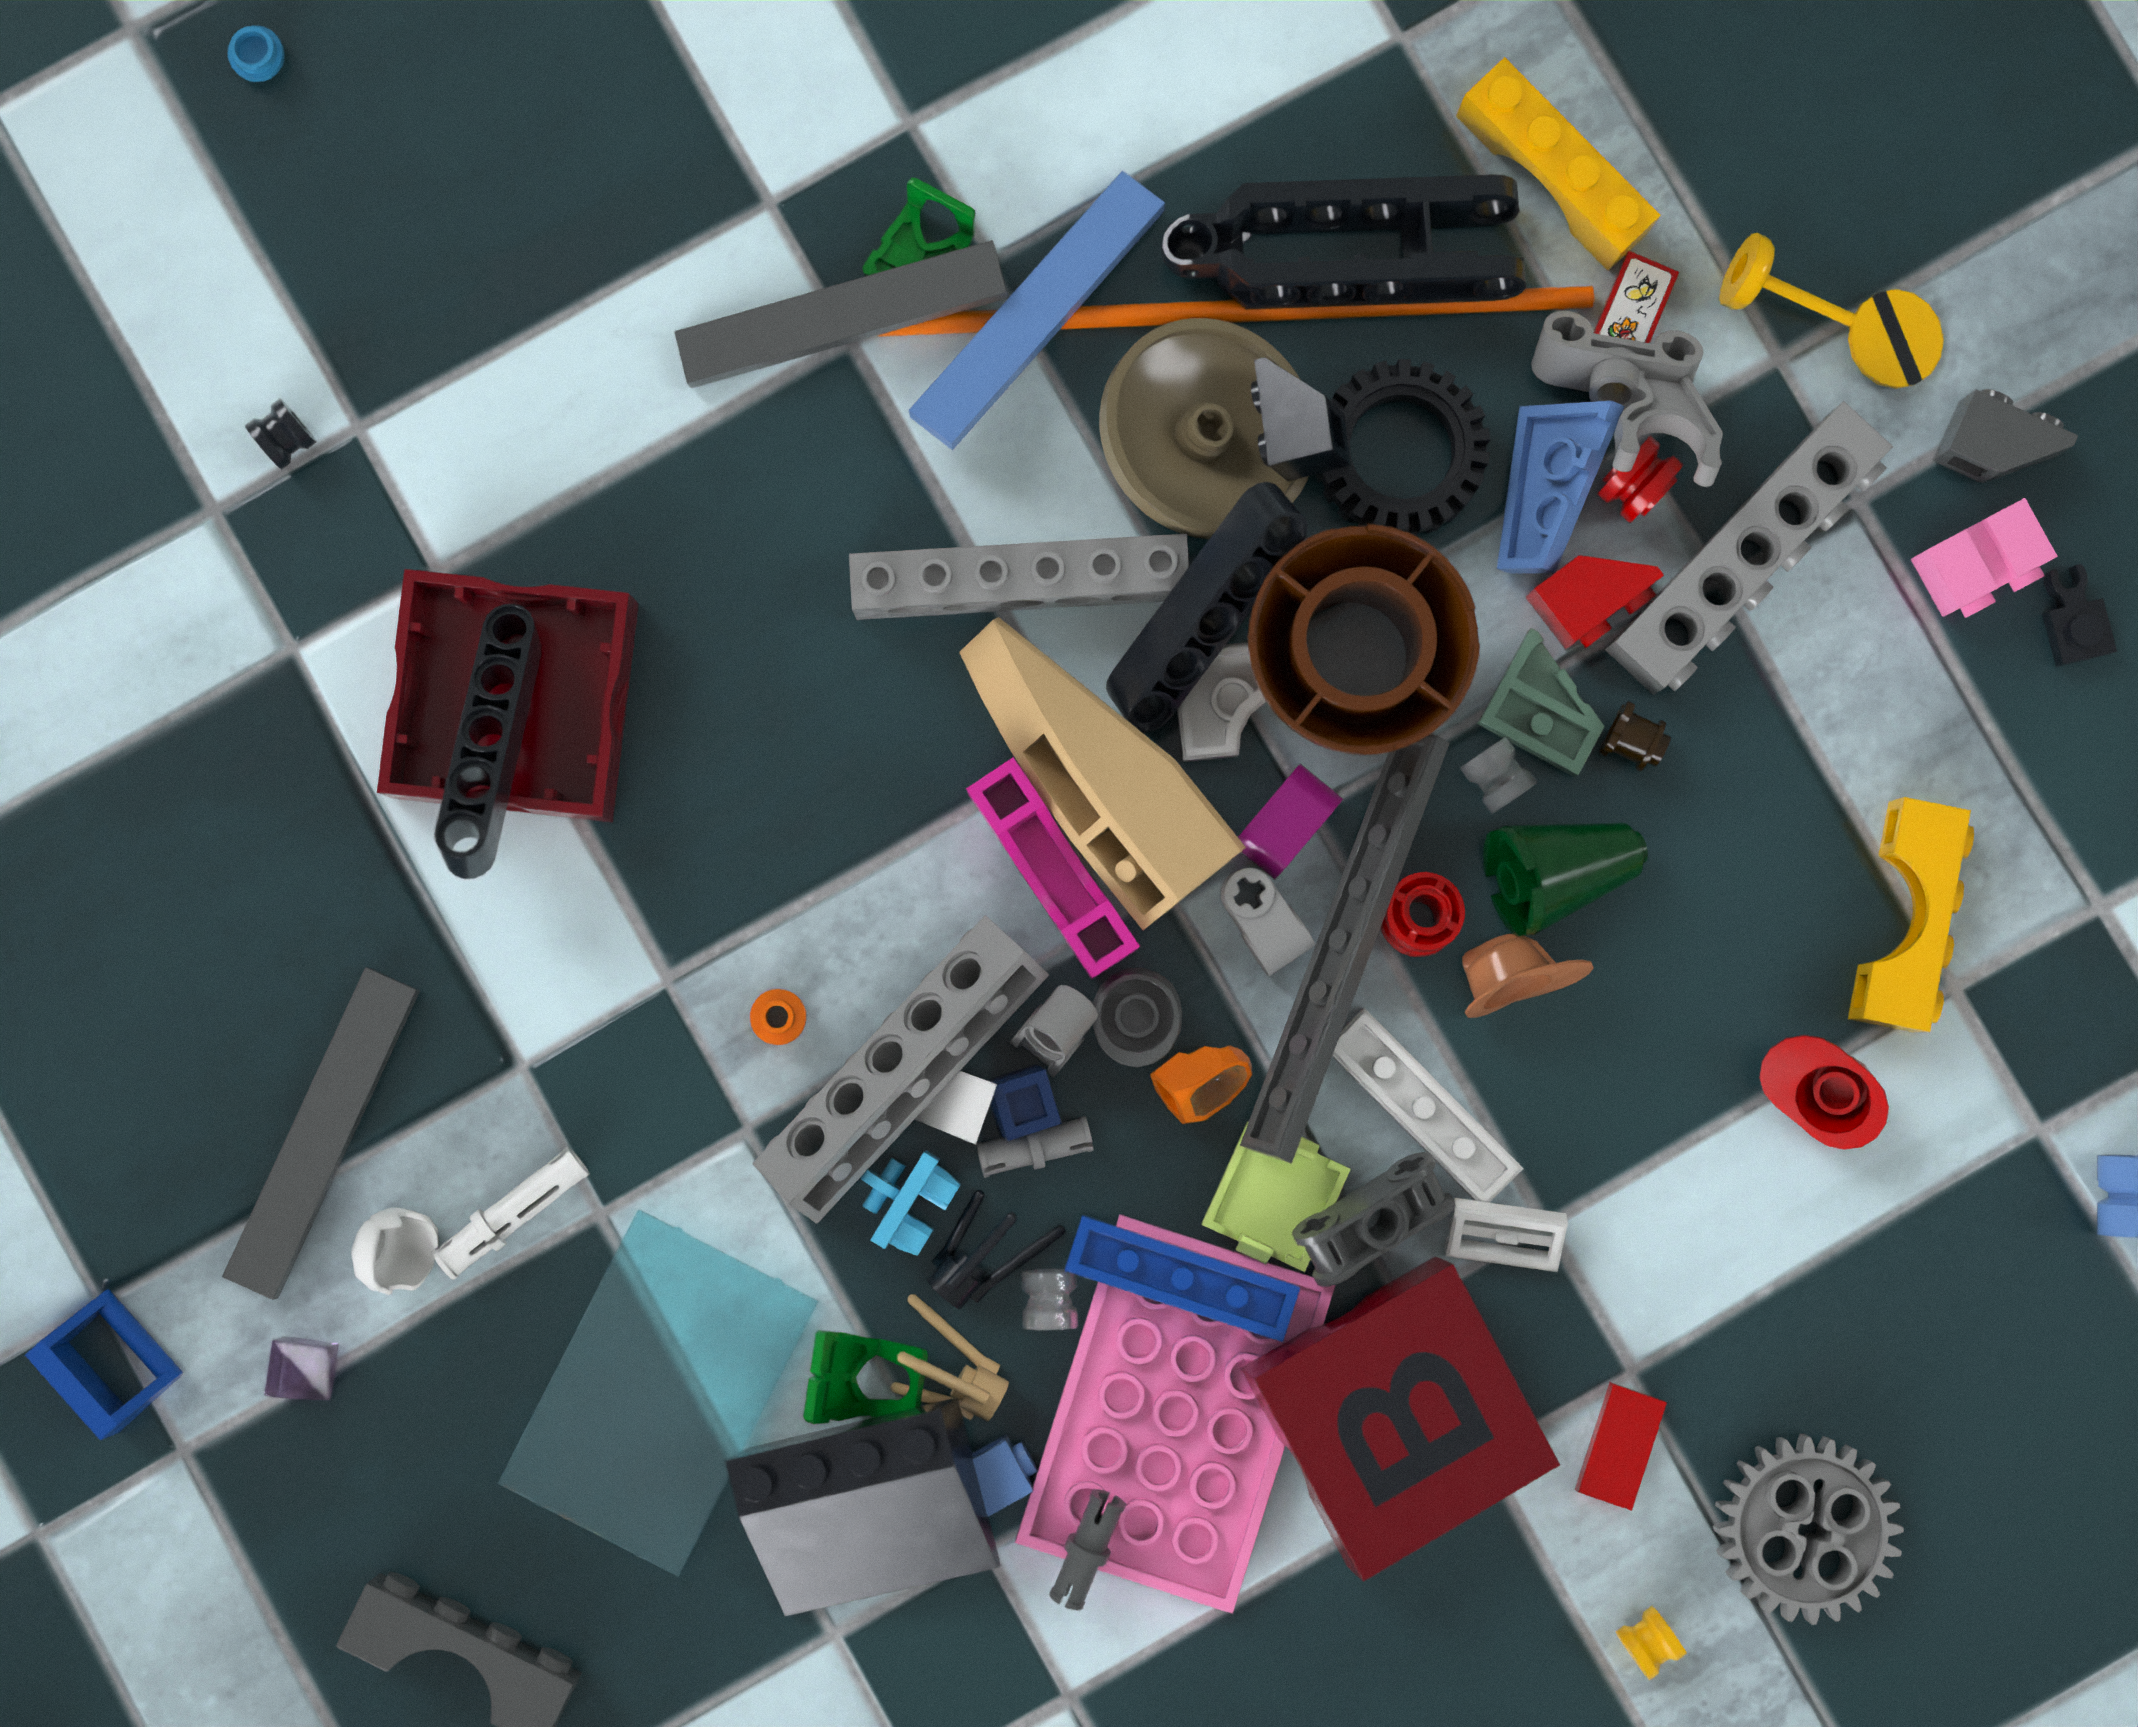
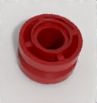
(1642, 485)
(1445, 904)

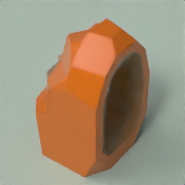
(1202, 1081)

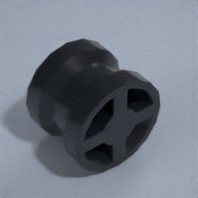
(280, 433)

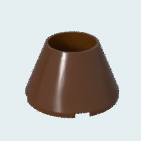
(1405, 583)

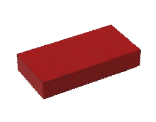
(1620, 1446)

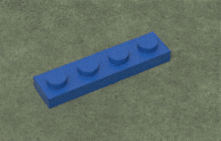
(1182, 1278)

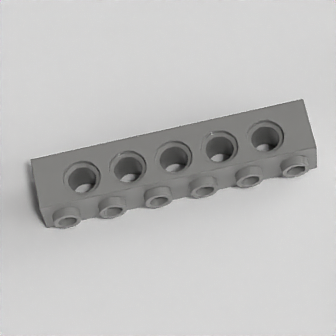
(1839, 439)
(1016, 576)
(899, 1069)

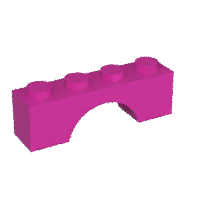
(1052, 868)

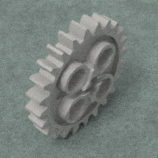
(1858, 1538)

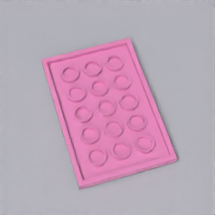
(1171, 1431)

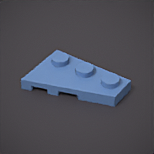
(1550, 479)

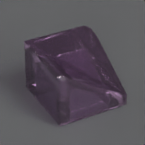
(301, 1369)

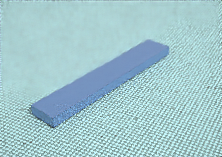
(1037, 310)

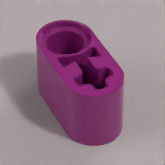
(1288, 821)

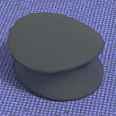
(1137, 1016)

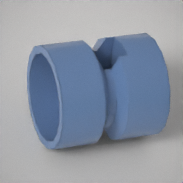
(2119, 1212)

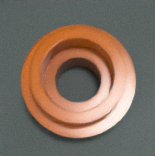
(796, 1017)

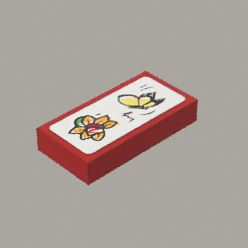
(1636, 299)

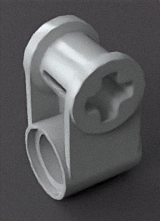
(1271, 927)
(1057, 1027)

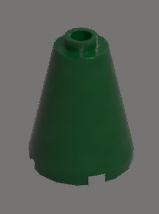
(1558, 869)

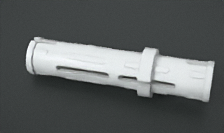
(491, 1227)

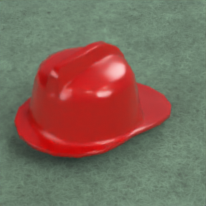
(1825, 1091)

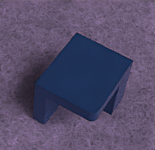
(1023, 1102)

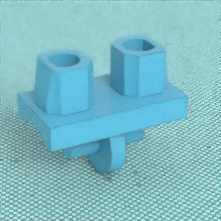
(898, 1225)

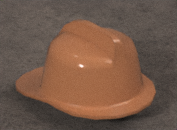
(1515, 970)

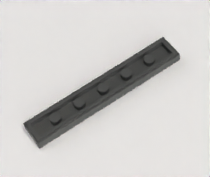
(841, 314)
(321, 1133)

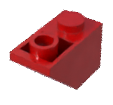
(1587, 593)

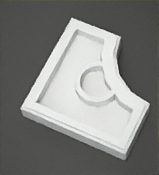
(1219, 706)

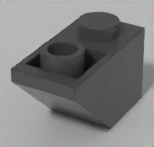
(1996, 439)

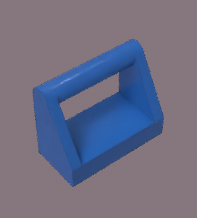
(81, 1384)

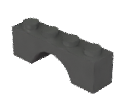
(398, 1620)

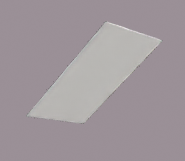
(960, 1107)

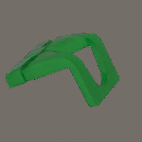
(904, 239)
(834, 1388)

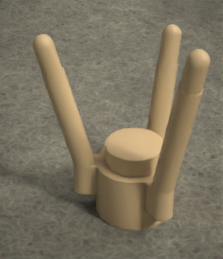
(977, 1389)

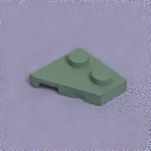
(1541, 709)

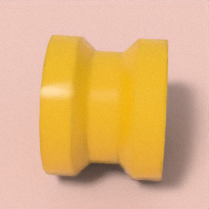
(1651, 1642)

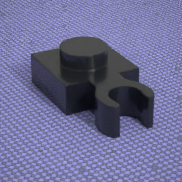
(2077, 627)

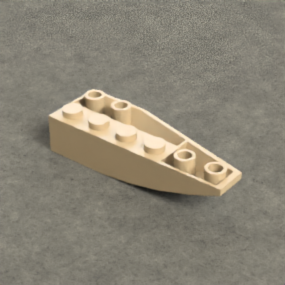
(1100, 777)

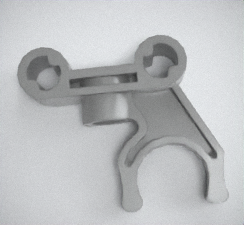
(1643, 377)

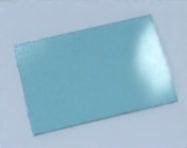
(658, 1392)

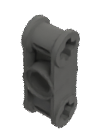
(1340, 1235)

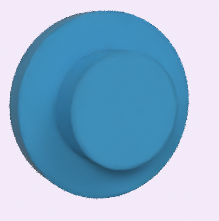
(256, 53)

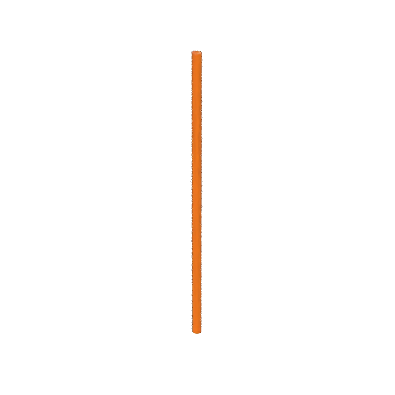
(1231, 311)

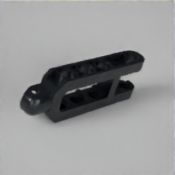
(1408, 203)

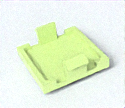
(1267, 1198)

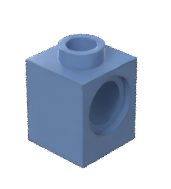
(1003, 1473)

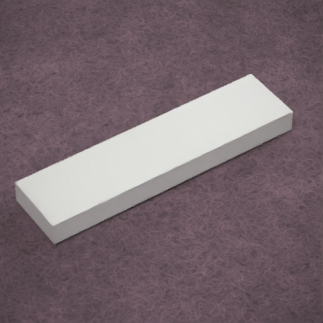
(1424, 1108)

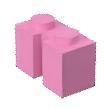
(1983, 558)

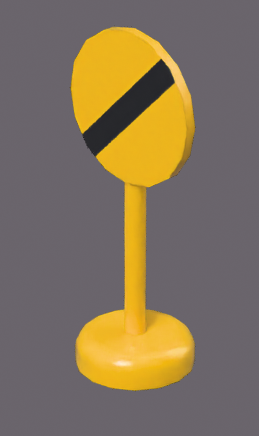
(1890, 336)

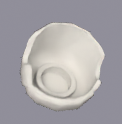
(394, 1250)

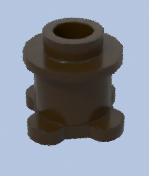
(1636, 738)

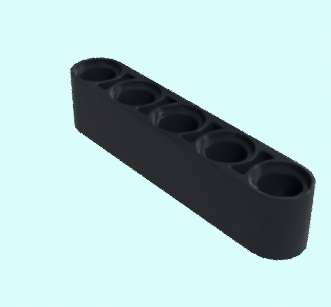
(1205, 607)
(493, 764)

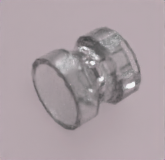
(1498, 775)
(1049, 1299)

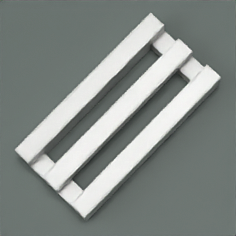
(1508, 1226)

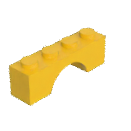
(1523, 125)
(1927, 849)

